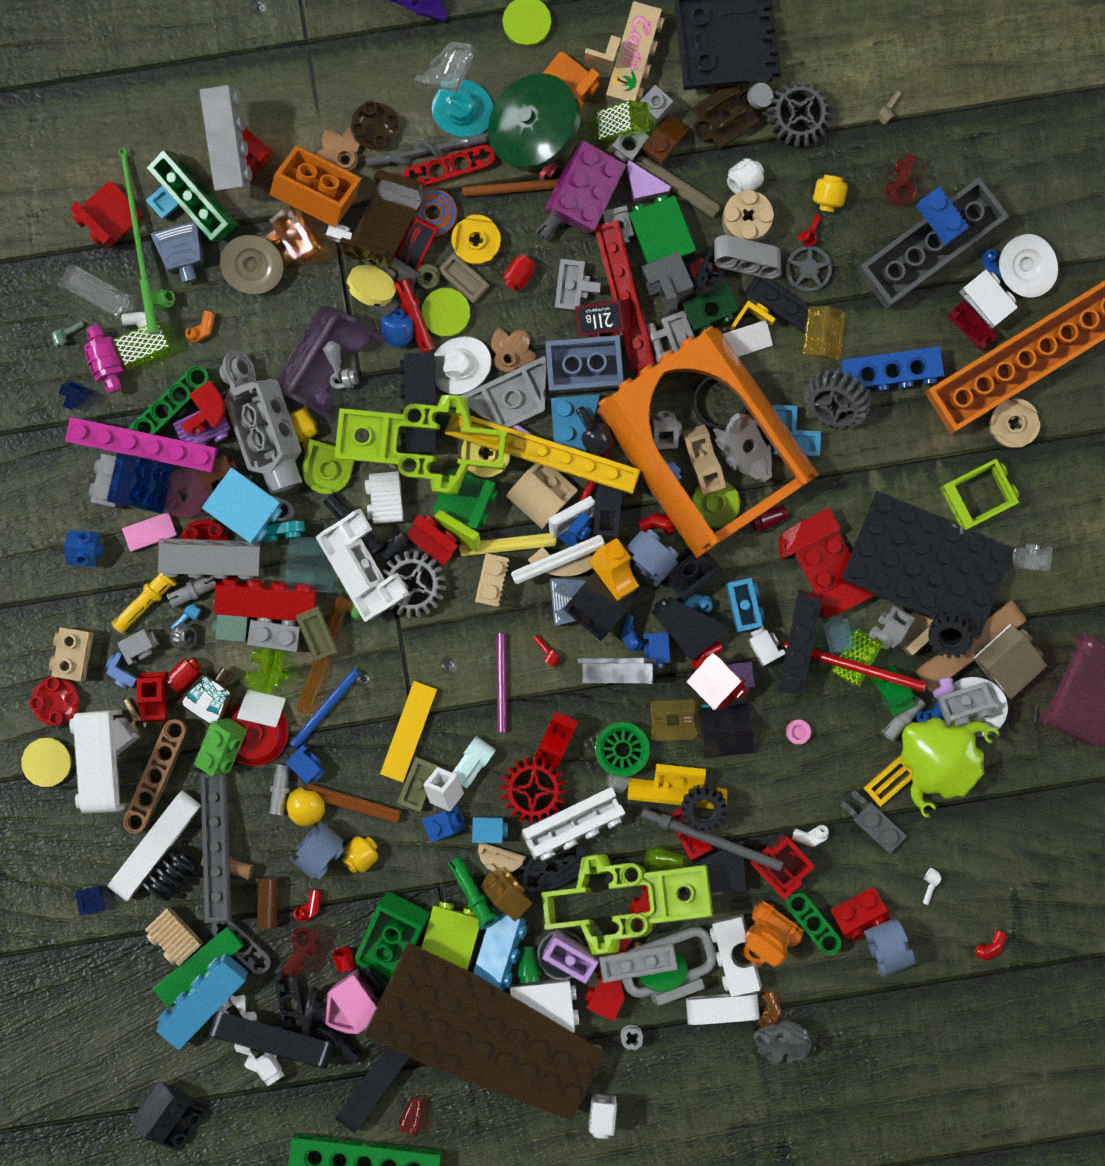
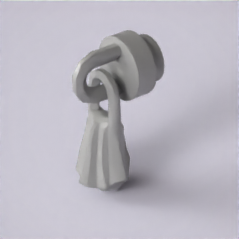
(348, 376)

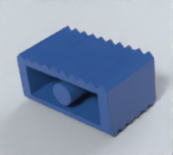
(942, 216)

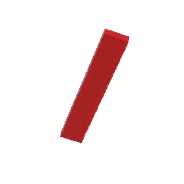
(623, 287)

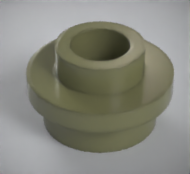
(431, 282)

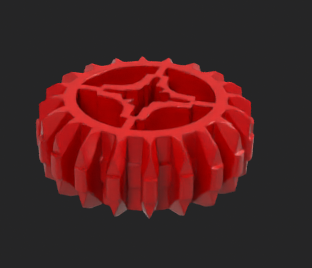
(531, 811)

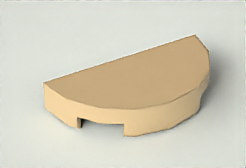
(496, 857)

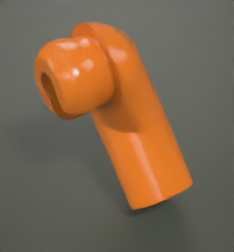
(202, 330)

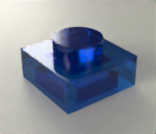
(90, 900)

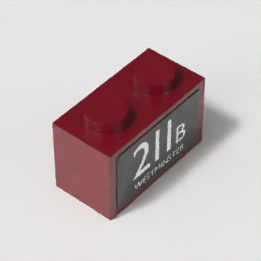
(604, 317)

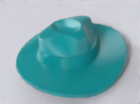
(462, 111)

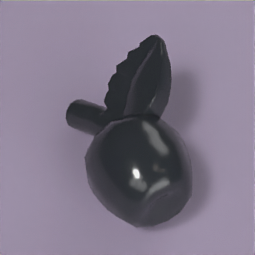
(597, 437)

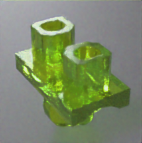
(269, 670)

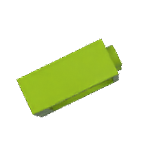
(957, 506)

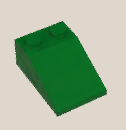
(388, 933)

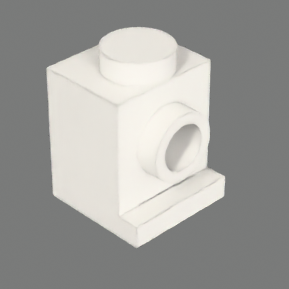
(765, 646)

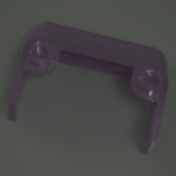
(308, 370)

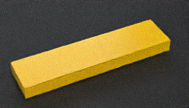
(408, 731)

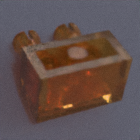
(296, 234)

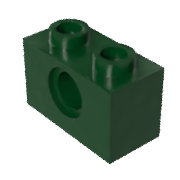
(721, 299)

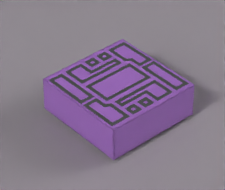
(744, 670)

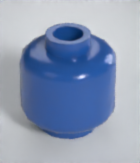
(397, 328)

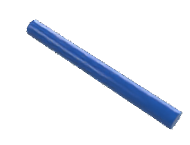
(325, 708)

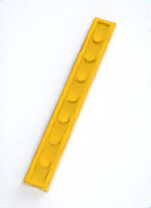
(550, 454)

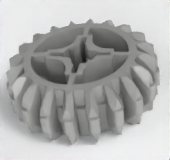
(432, 593)

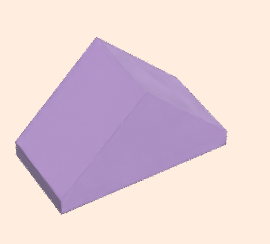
(644, 185)

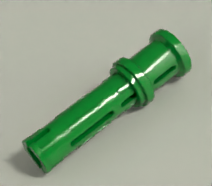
(478, 902)

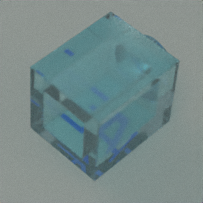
(838, 635)

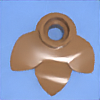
(338, 147)
(514, 347)

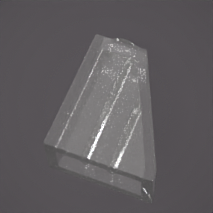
(94, 291)

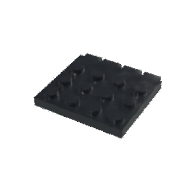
(726, 42)

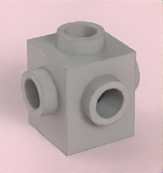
(665, 429)

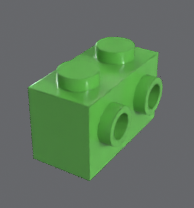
(220, 747)

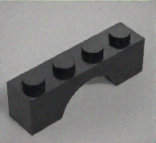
(800, 642)

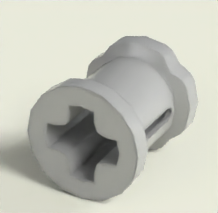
(631, 1044)

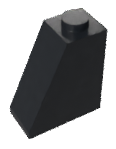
(688, 626)
(724, 870)

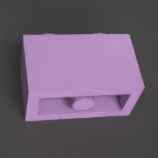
(570, 956)

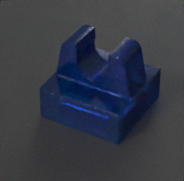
(74, 394)

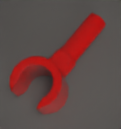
(809, 237)
(551, 657)

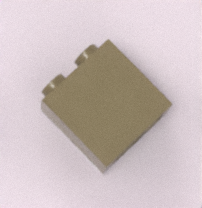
(1011, 660)

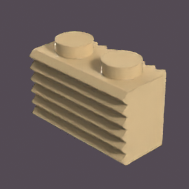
(492, 580)
(173, 937)

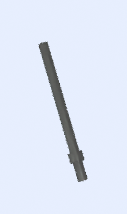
(667, 822)

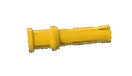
(152, 593)

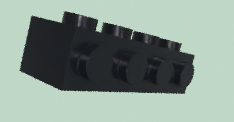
(418, 389)

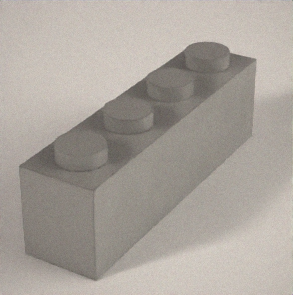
(225, 138)
(208, 557)

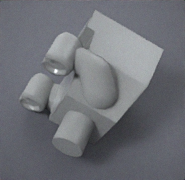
(896, 626)

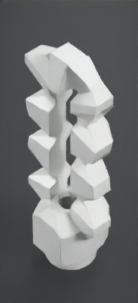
(267, 1064)

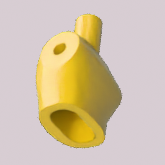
(304, 425)

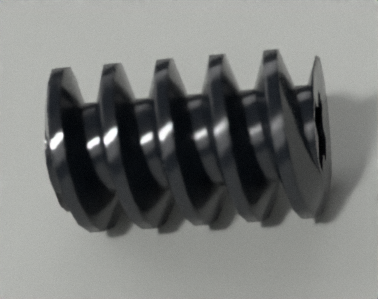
(171, 875)

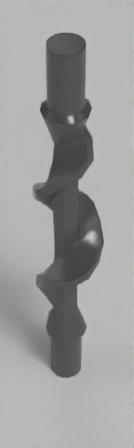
(423, 148)

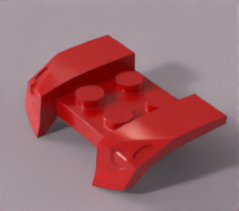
(822, 559)

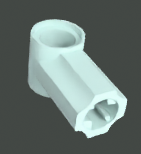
(474, 758)

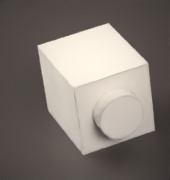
(443, 789)

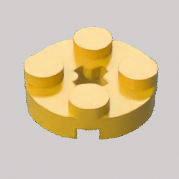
(467, 229)

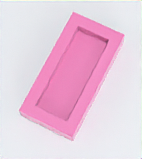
(149, 531)

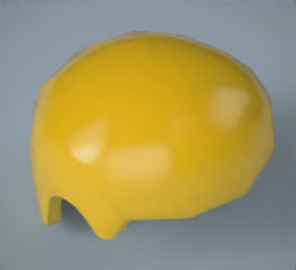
(305, 807)

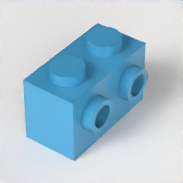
(744, 604)

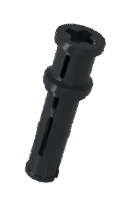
(340, 511)

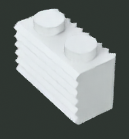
(385, 498)
(602, 1115)

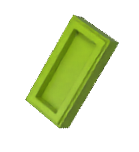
(462, 532)

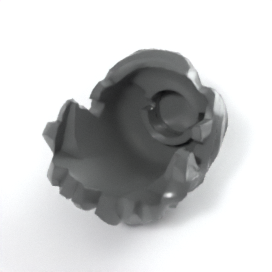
(782, 1040)

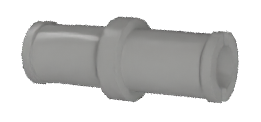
(191, 591)
(903, 719)
(279, 789)

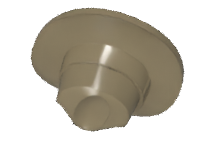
(251, 264)

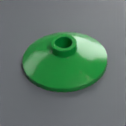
(667, 980)

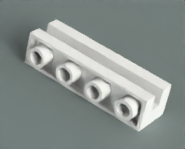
(572, 824)

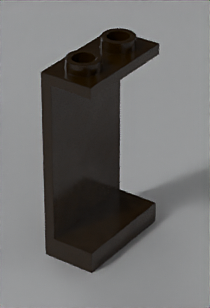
(385, 219)

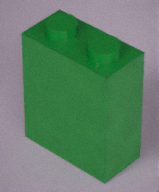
(661, 230)

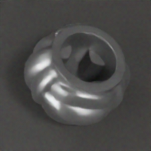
(183, 637)

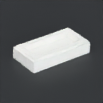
(563, 520)

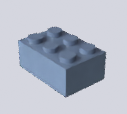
(584, 364)

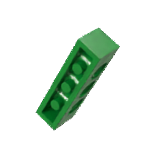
(192, 196)

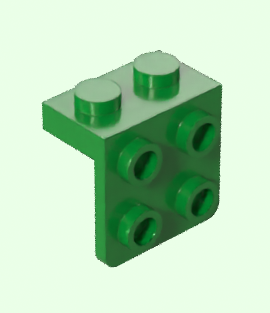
(470, 502)

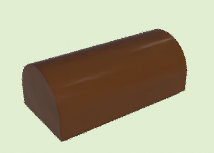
(267, 902)

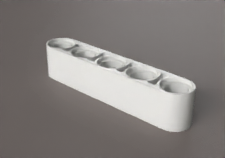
(154, 846)

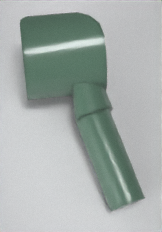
(59, 336)

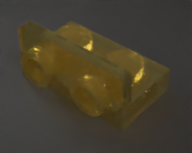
(824, 332)

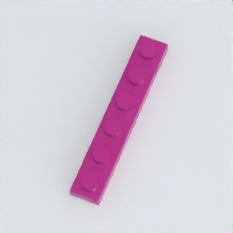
(141, 444)

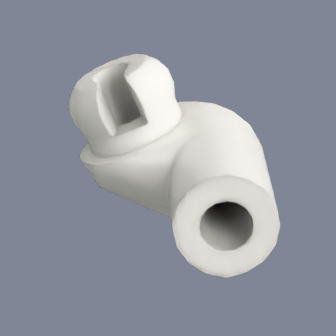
(811, 838)

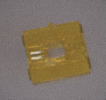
(686, 727)

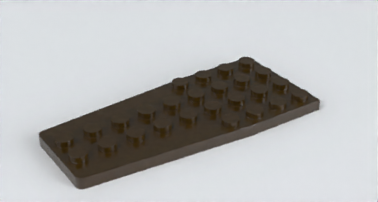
(481, 1034)

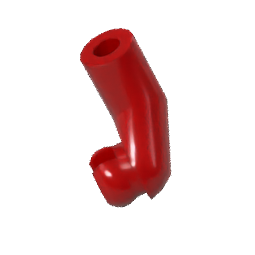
(657, 520)
(716, 647)
(993, 949)

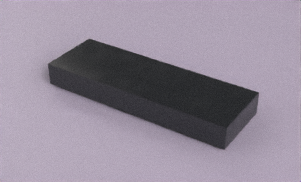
(779, 302)

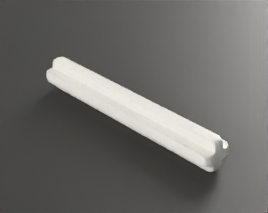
(557, 559)

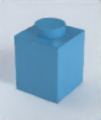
(489, 829)

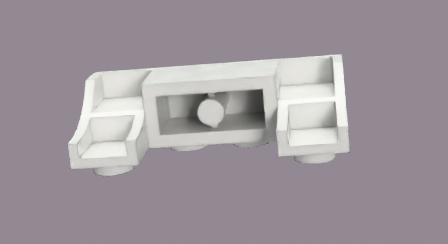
(357, 568)

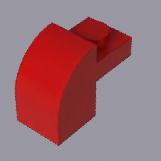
(211, 408)
(556, 739)

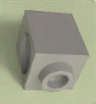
(658, 104)
(625, 156)

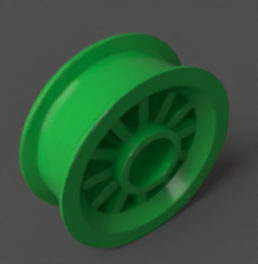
(632, 768)

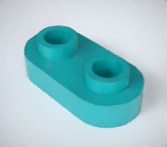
(288, 529)

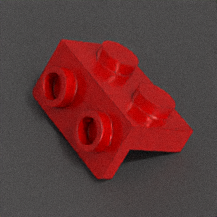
(432, 541)
(860, 914)

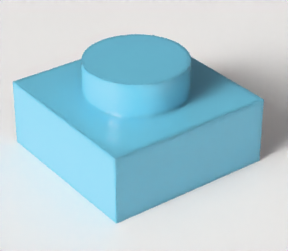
(162, 203)

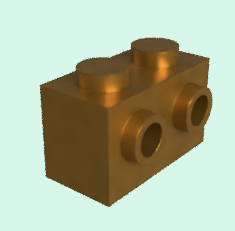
(506, 893)

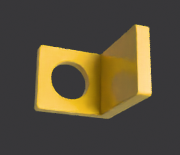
(757, 310)

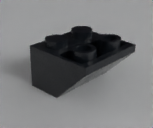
(168, 1116)

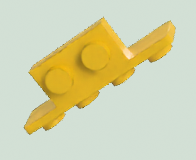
(670, 786)

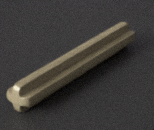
(679, 186)

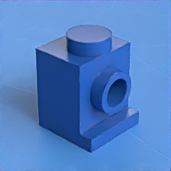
(657, 648)
(306, 765)

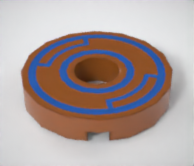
(447, 207)

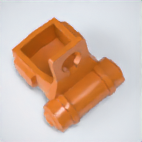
(770, 936)

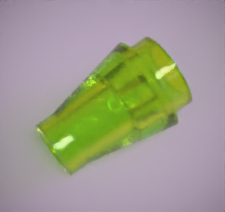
(662, 859)

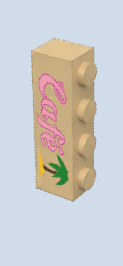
(634, 53)

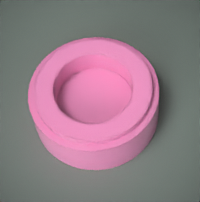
(798, 731)

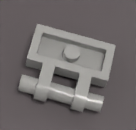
(675, 329)

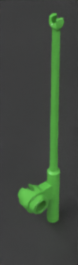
(159, 299)

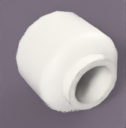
(745, 176)

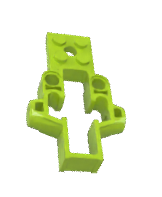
(384, 435)
(663, 897)

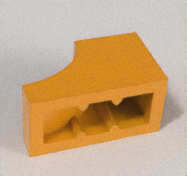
(614, 569)

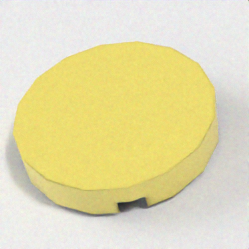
(371, 285)
(46, 762)

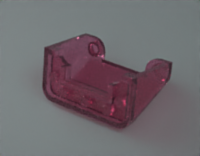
(1080, 699)

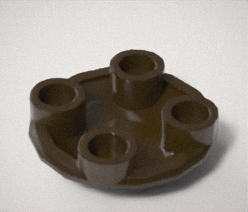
(374, 125)

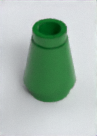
(528, 967)

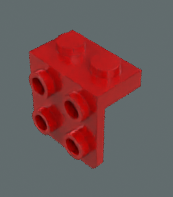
(105, 215)

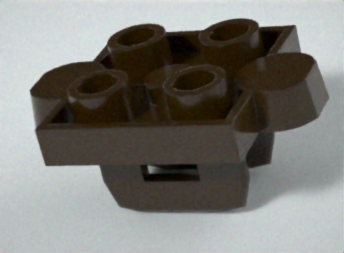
(724, 116)

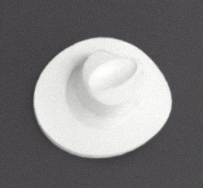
(1028, 265)
(461, 365)
(1000, 714)

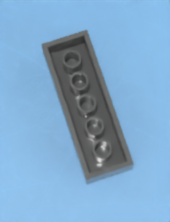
(922, 253)

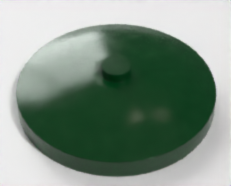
(534, 121)

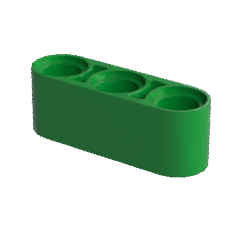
(821, 931)

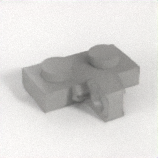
(573, 285)

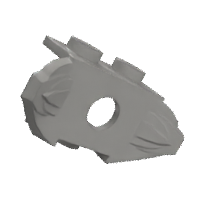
(754, 463)

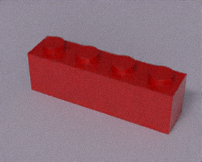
(262, 599)

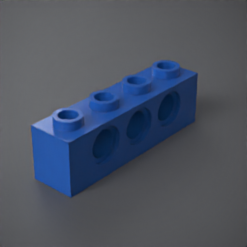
(928, 358)

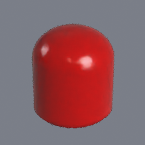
(343, 959)

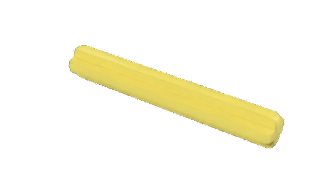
(511, 544)

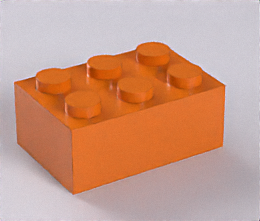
(315, 186)

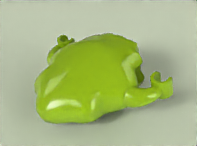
(943, 758)

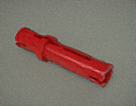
(412, 309)

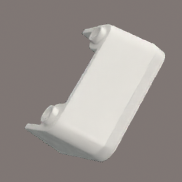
(96, 762)

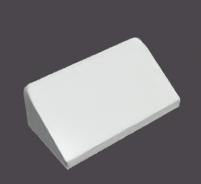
(749, 338)

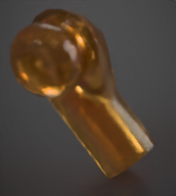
(771, 1011)

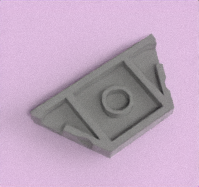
(512, 396)

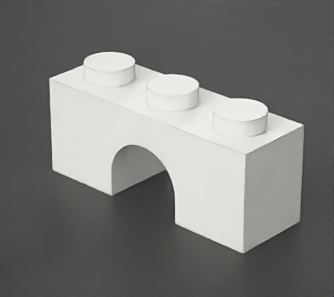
(738, 977)

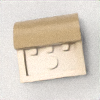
(541, 493)

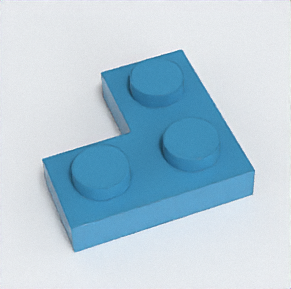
(807, 440)

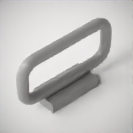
(692, 982)

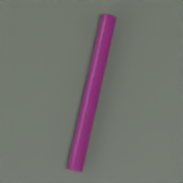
(501, 682)

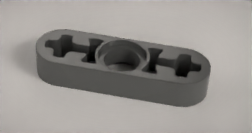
(252, 943)

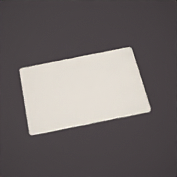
(261, 708)

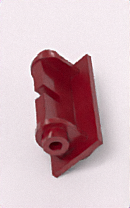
(972, 325)

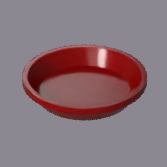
(261, 741)

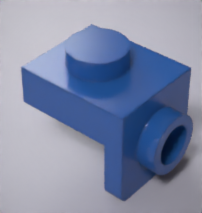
(578, 531)
(444, 824)

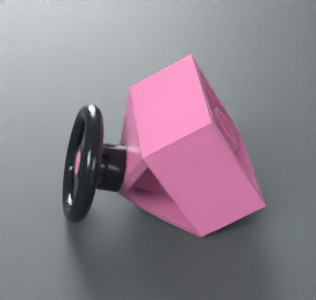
(347, 1007)

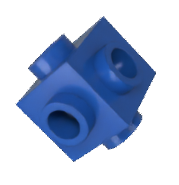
(83, 548)

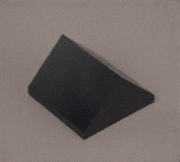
(691, 573)
(726, 731)

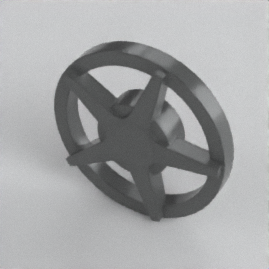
(808, 268)

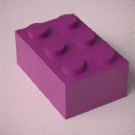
(584, 187)

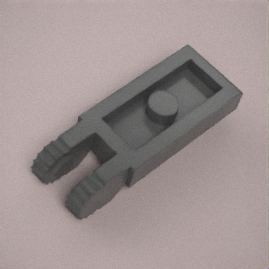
(875, 824)

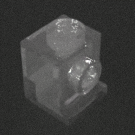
(1033, 558)

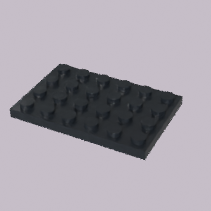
(925, 562)

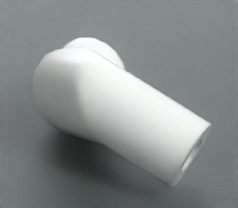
(136, 318)

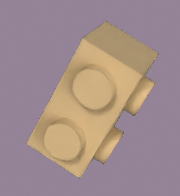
(71, 654)

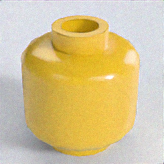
(830, 192)
(359, 854)

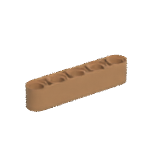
(944, 667)
(146, 784)

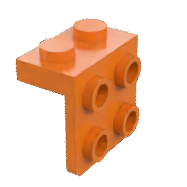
(575, 76)

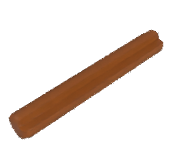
(356, 804)

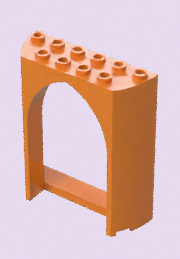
(628, 419)

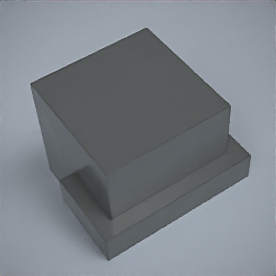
(669, 279)

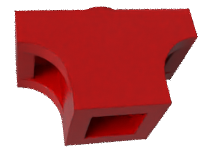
(152, 697)

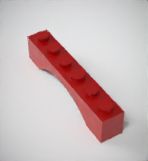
(609, 996)

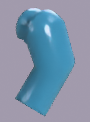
(699, 602)

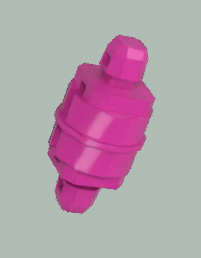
(103, 359)

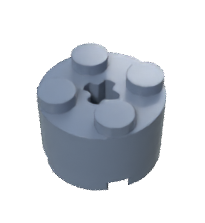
(650, 557)
(317, 851)
(890, 947)

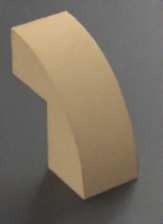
(703, 460)
(569, 569)

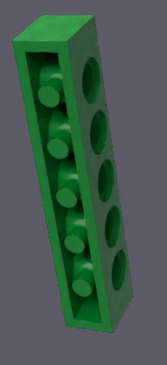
(352, 1149)

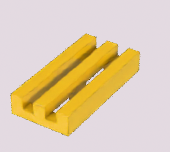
(881, 775)

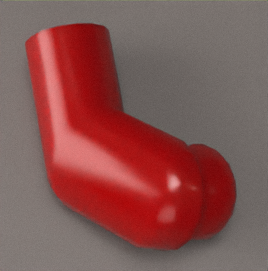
(309, 909)

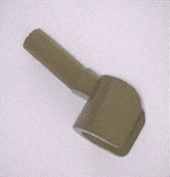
(885, 113)

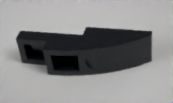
(608, 510)

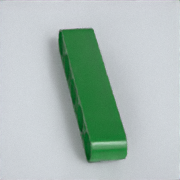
(168, 399)

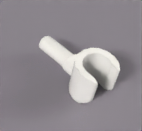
(934, 879)

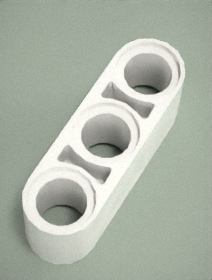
(722, 1008)

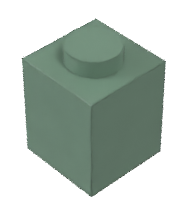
(231, 628)

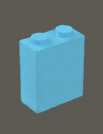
(243, 506)

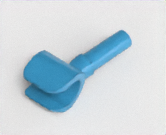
(192, 611)

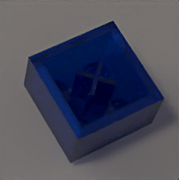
(139, 483)

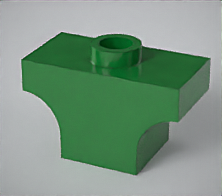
(894, 696)

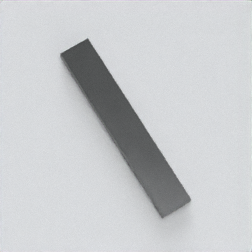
(215, 848)

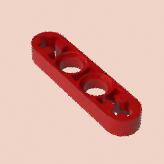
(447, 164)

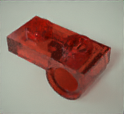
(902, 169)
(295, 963)

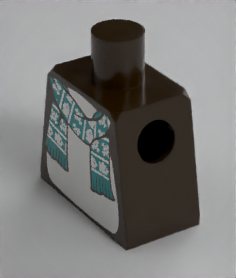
(209, 696)

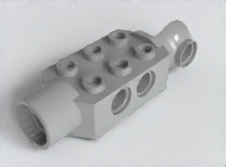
(261, 423)

